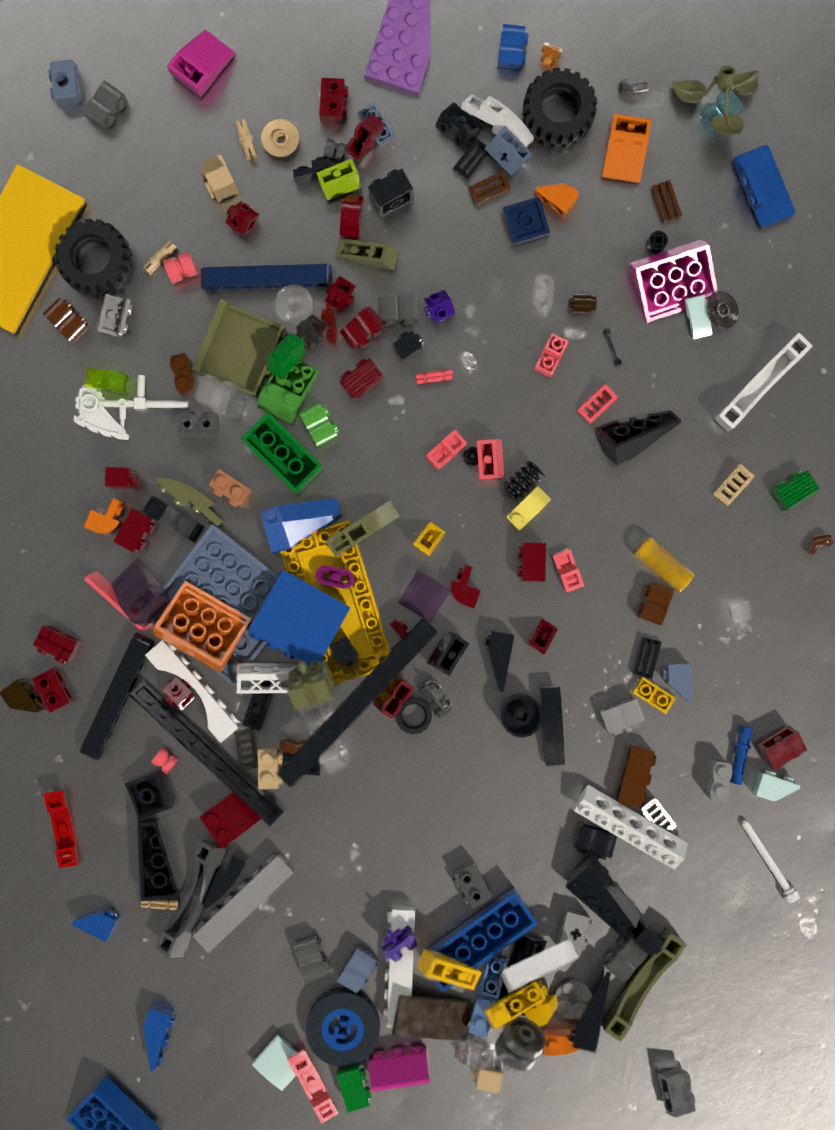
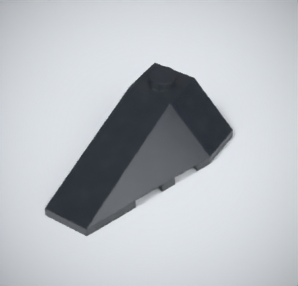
(588, 1028)

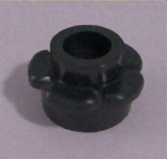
(467, 455)

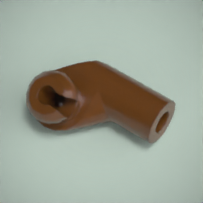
(819, 540)
(290, 746)

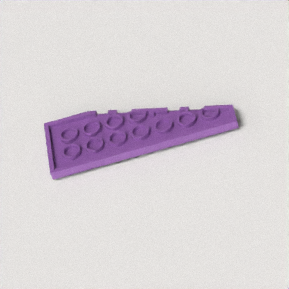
(402, 46)

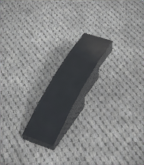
(552, 725)

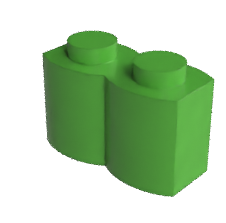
(318, 424)

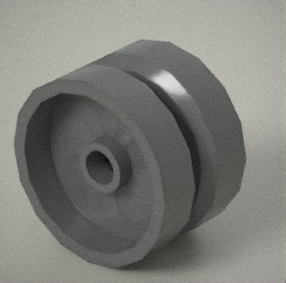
(520, 1043)

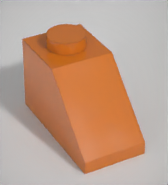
(558, 197)
(558, 1042)

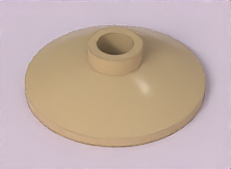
(280, 129)

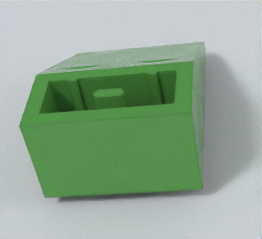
(285, 396)

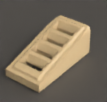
(747, 474)

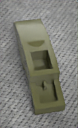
(185, 494)
(362, 528)

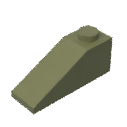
(367, 253)

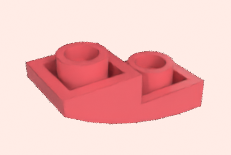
(551, 355)

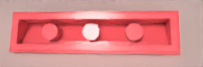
(105, 588)

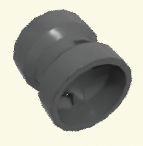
(335, 150)

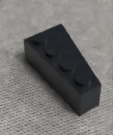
(155, 865)
(603, 896)

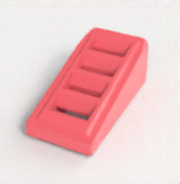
(609, 391)

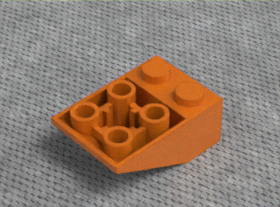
(626, 148)

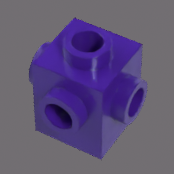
(439, 306)

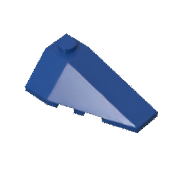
(293, 522)

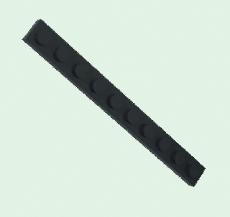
(206, 753)

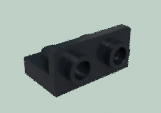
(458, 125)

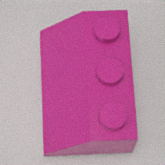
(399, 1068)

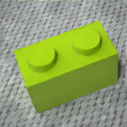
(339, 179)

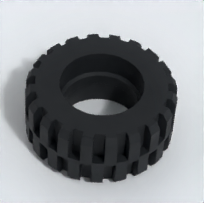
(563, 84)
(76, 240)

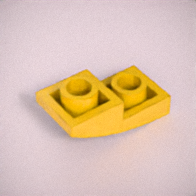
(654, 695)

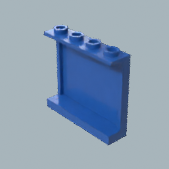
(298, 619)

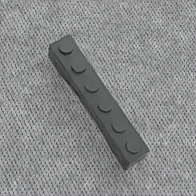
(178, 932)

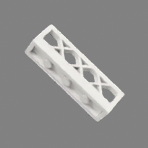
(263, 672)

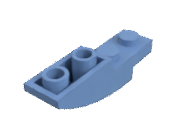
(486, 995)

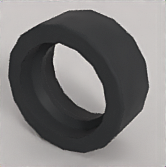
(418, 729)

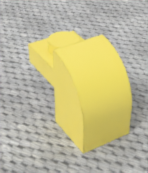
(528, 508)

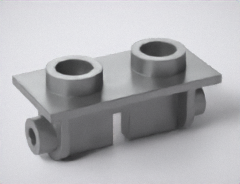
(431, 689)

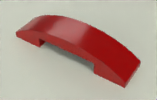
(63, 828)

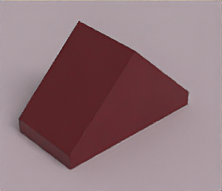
(542, 636)

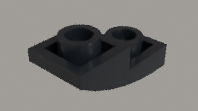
(305, 173)

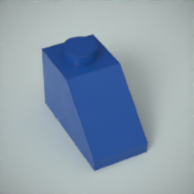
(98, 923)

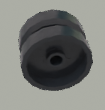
(528, 723)

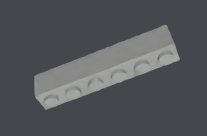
(244, 902)

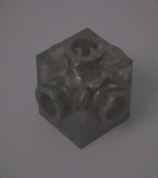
(311, 331)

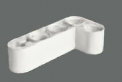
(539, 965)

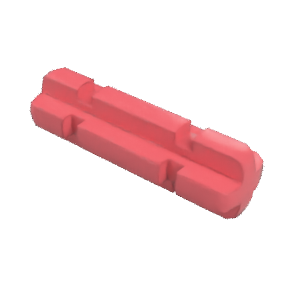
(434, 376)

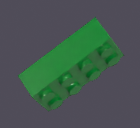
(282, 453)

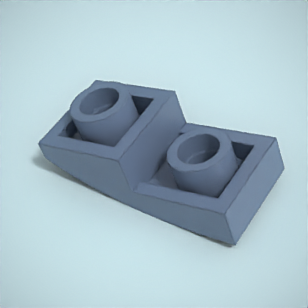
(387, 132)

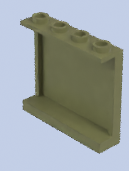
(238, 348)

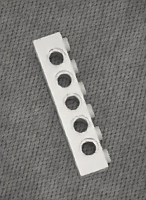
(631, 827)

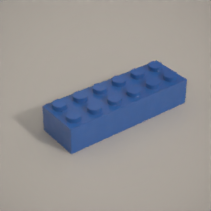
(487, 932)

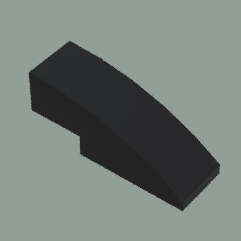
(225, 878)

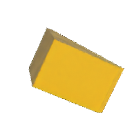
(429, 538)

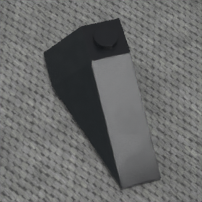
(630, 438)

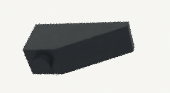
(173, 518)
(499, 652)

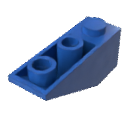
(155, 1030)

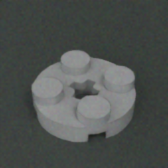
(567, 990)

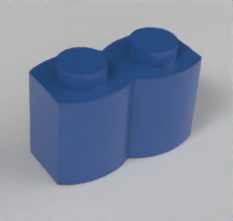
(511, 46)

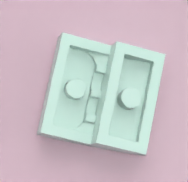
(273, 1062)

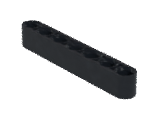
(116, 696)

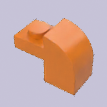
(106, 523)

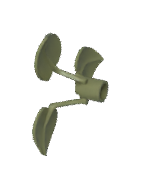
(743, 83)

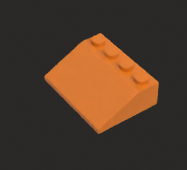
(202, 626)

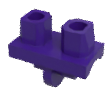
(396, 941)

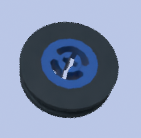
(332, 1044)

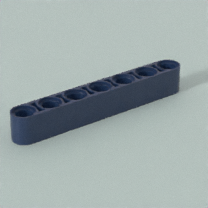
(265, 276)

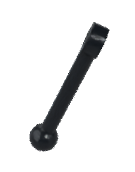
(617, 362)

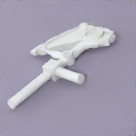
(97, 418)

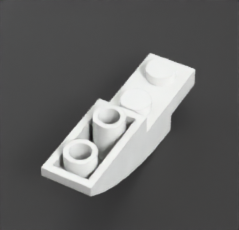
(498, 115)

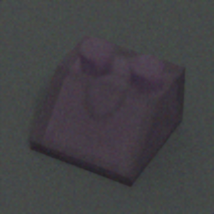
(424, 596)

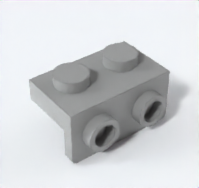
(114, 315)

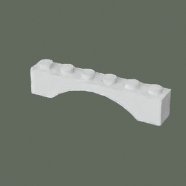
(762, 382)
(220, 721)

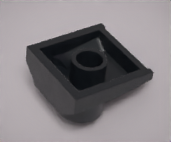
(150, 794)

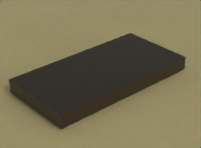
(431, 1017)

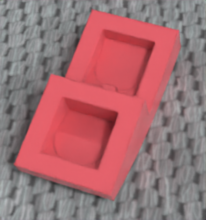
(446, 450)
(567, 570)

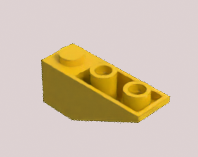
(513, 1005)

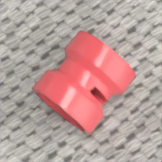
(163, 759)

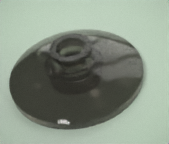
(722, 309)

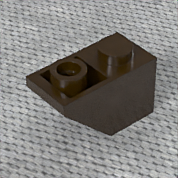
(21, 697)

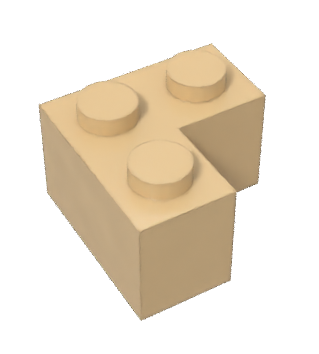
(218, 179)

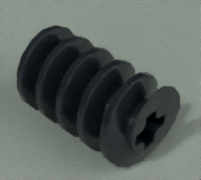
(522, 480)

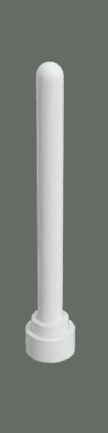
(790, 894)

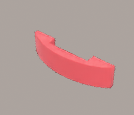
(313, 1085)

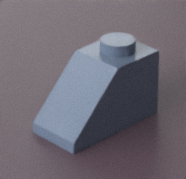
(679, 678)

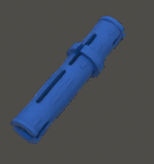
(742, 748)

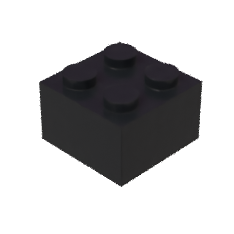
(390, 192)

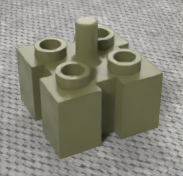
(310, 684)

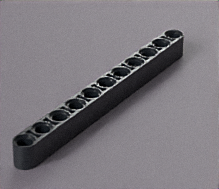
(356, 703)

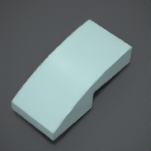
(698, 316)

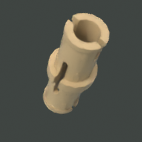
(245, 139)
(163, 254)

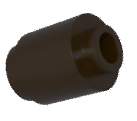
(582, 303)

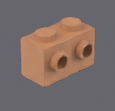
(231, 488)

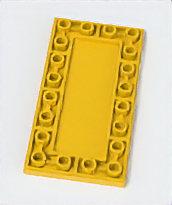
(31, 222)
(363, 620)

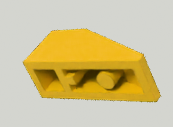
(447, 969)

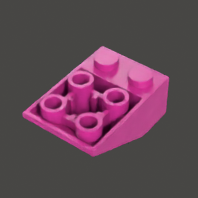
(200, 62)

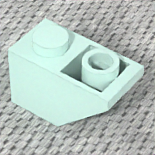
(772, 787)

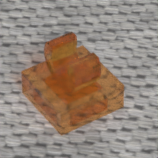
(551, 51)

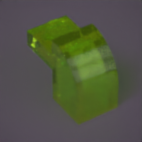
(107, 380)

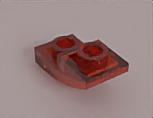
(329, 319)

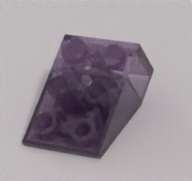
(139, 593)

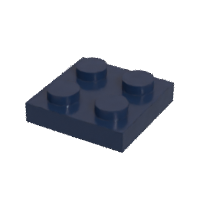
(526, 221)

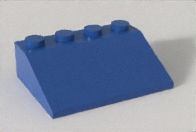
(109, 1109)

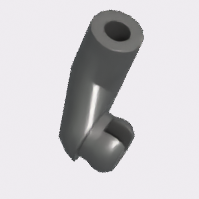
(638, 87)

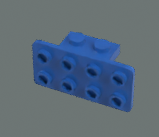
(764, 186)

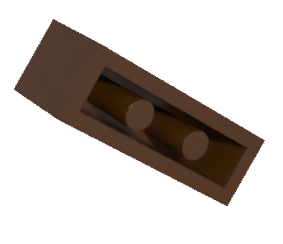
(635, 776)

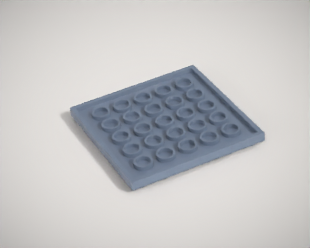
(232, 576)

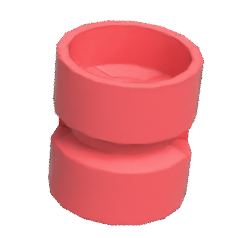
(180, 267)

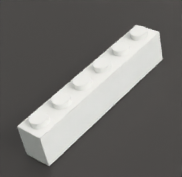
(400, 972)

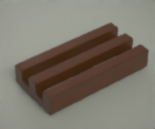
(661, 186)
(491, 195)

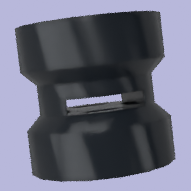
(653, 242)

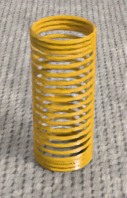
(680, 581)

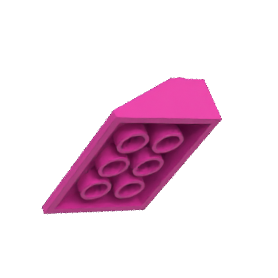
(671, 277)

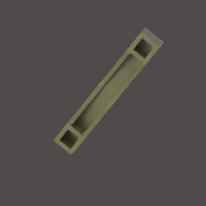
(626, 1007)

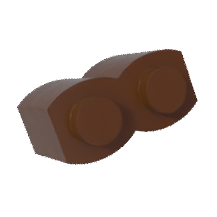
(65, 320)
(183, 380)
(655, 603)

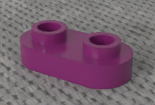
(335, 578)

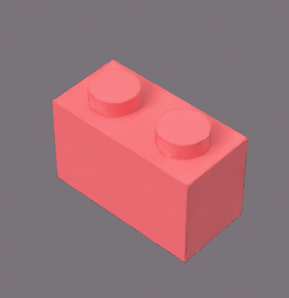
(490, 459)

